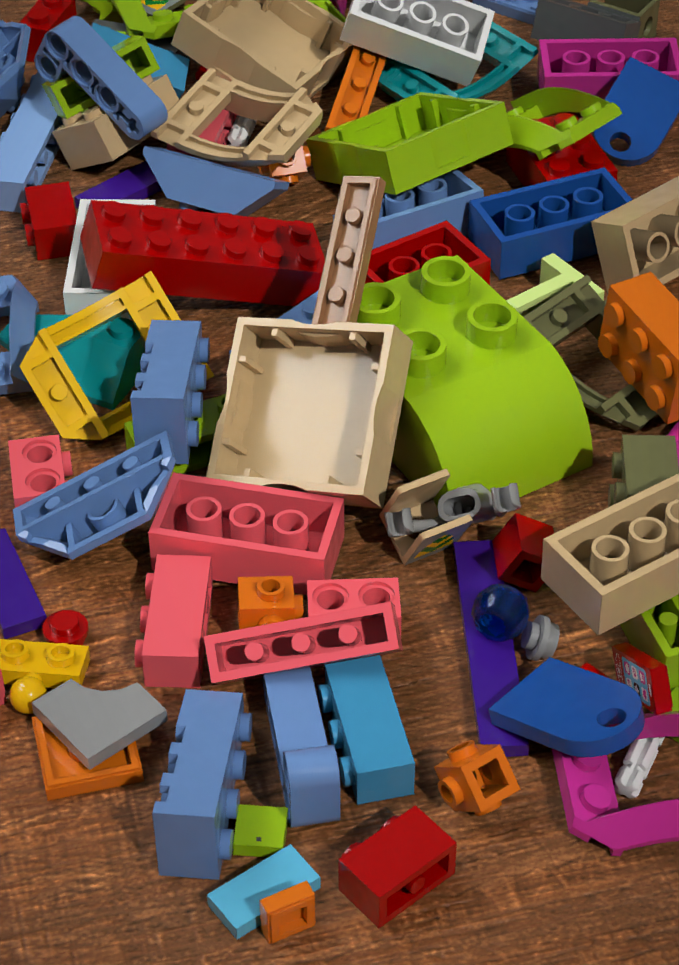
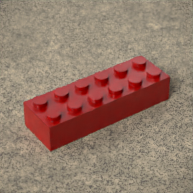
(202, 253)

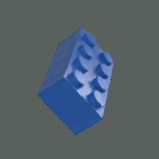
(543, 219)

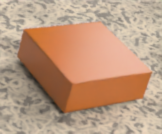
(287, 912)

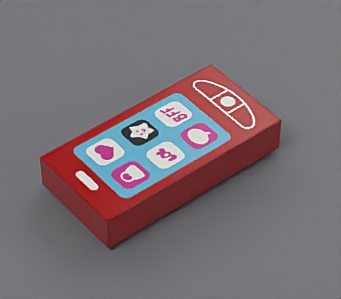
(645, 676)

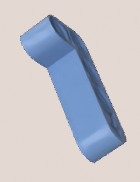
(102, 74)
(303, 757)

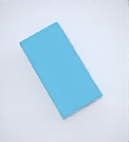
(238, 899)

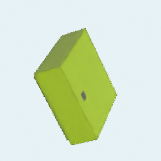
(260, 830)

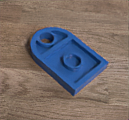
(648, 112)
(571, 710)

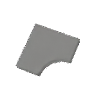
(96, 721)

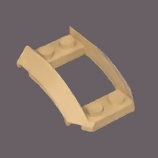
(288, 115)

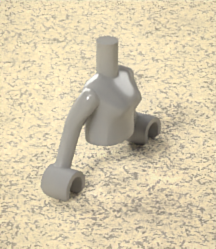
(464, 500)

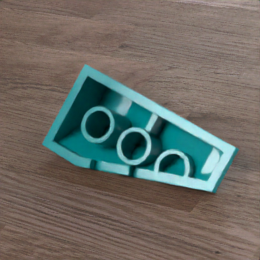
(101, 361)

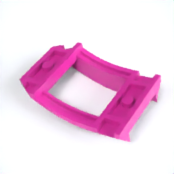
(592, 801)

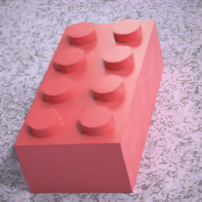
(249, 529)

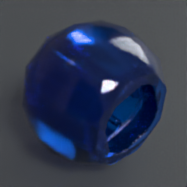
(500, 612)

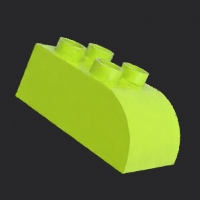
(479, 384)

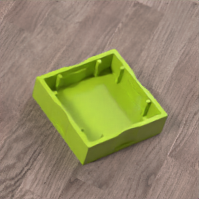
(411, 140)

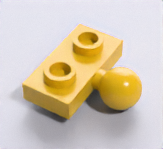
(38, 666)

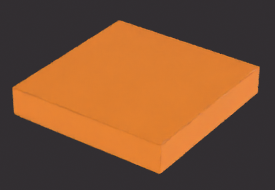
(67, 776)

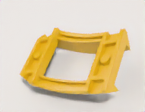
(55, 382)

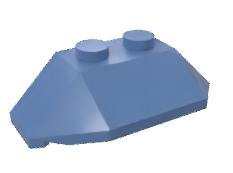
(13, 55)
(211, 184)
(99, 501)

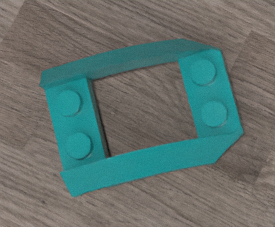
(502, 50)

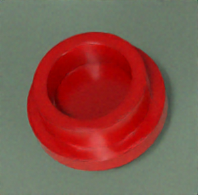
(66, 627)

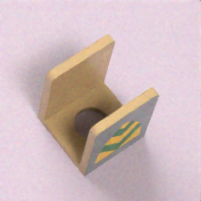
(419, 498)

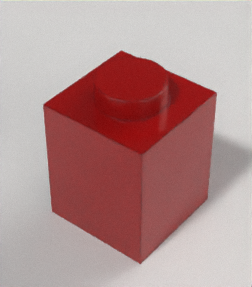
(520, 550)

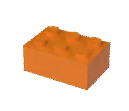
(643, 340)

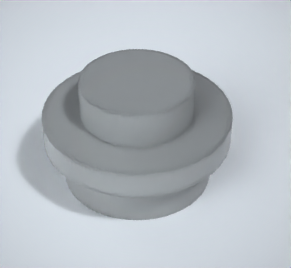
(540, 638)

